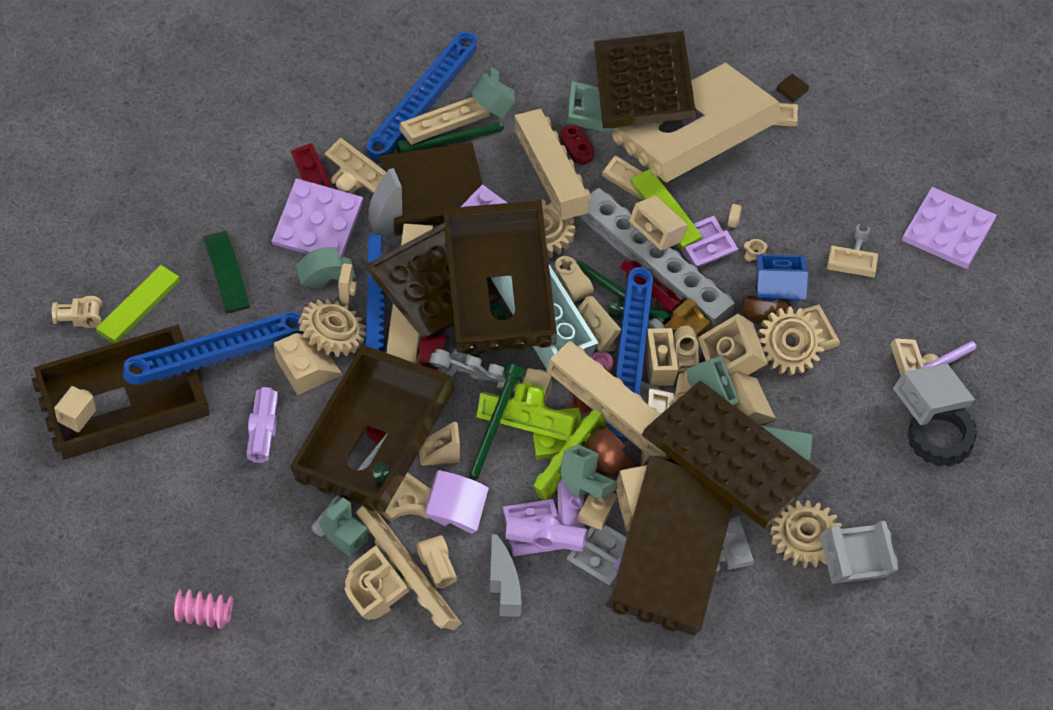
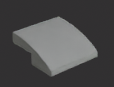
(600, 553)

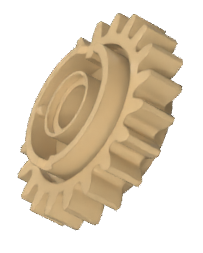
(558, 232)
(332, 327)
(805, 340)
(789, 528)

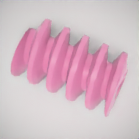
(203, 610)

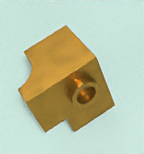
(689, 315)

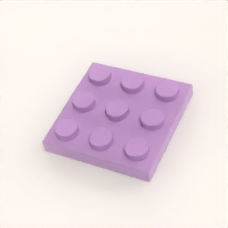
(317, 218)
(949, 227)

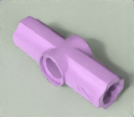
(262, 425)
(546, 533)

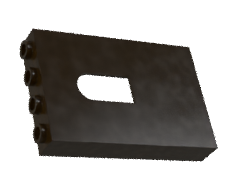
(499, 243)
(379, 394)
(153, 404)

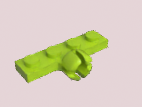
(529, 412)

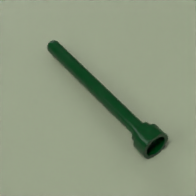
(405, 146)
(661, 315)
(513, 375)

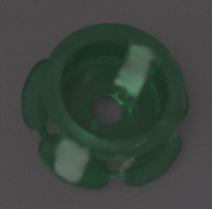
(616, 308)
(380, 472)

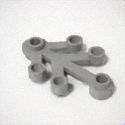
(472, 366)

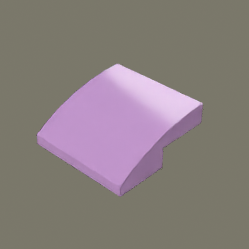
(713, 246)
(456, 501)
(530, 511)

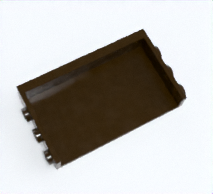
(671, 549)

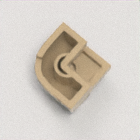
(373, 585)

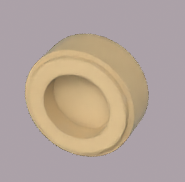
(734, 216)

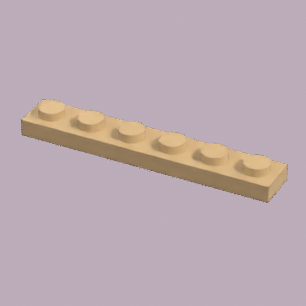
(413, 575)

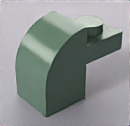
(492, 94)
(321, 266)
(580, 473)
(343, 529)

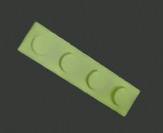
(547, 481)

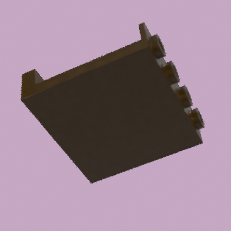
(433, 181)

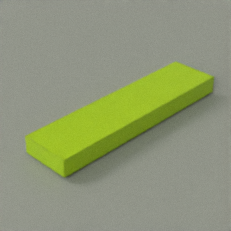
(649, 185)
(138, 304)

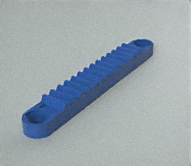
(423, 94)
(375, 300)
(633, 334)
(210, 348)

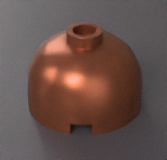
(610, 451)

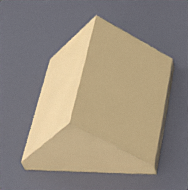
(751, 398)

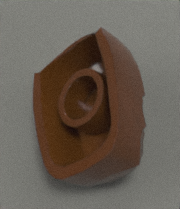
(758, 310)

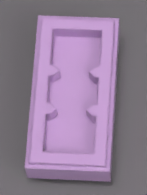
(569, 506)

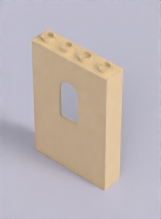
(731, 113)

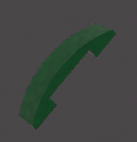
(226, 271)

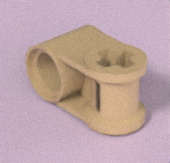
(573, 279)
(686, 353)

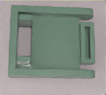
(589, 112)

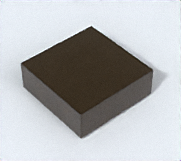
(792, 88)

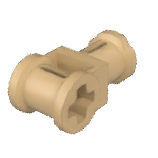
(78, 312)

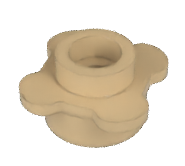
(754, 245)

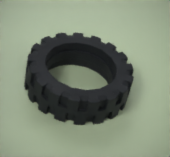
(939, 455)

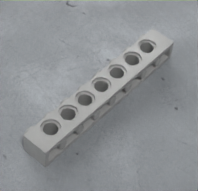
(610, 219)

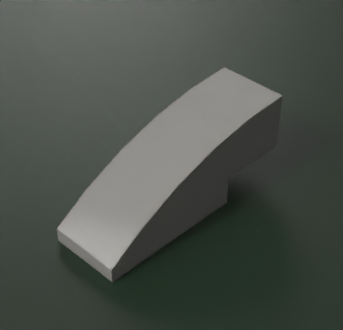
(386, 204)
(504, 579)

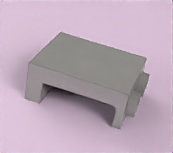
(932, 392)
(858, 552)

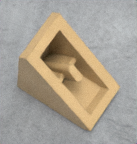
(441, 447)

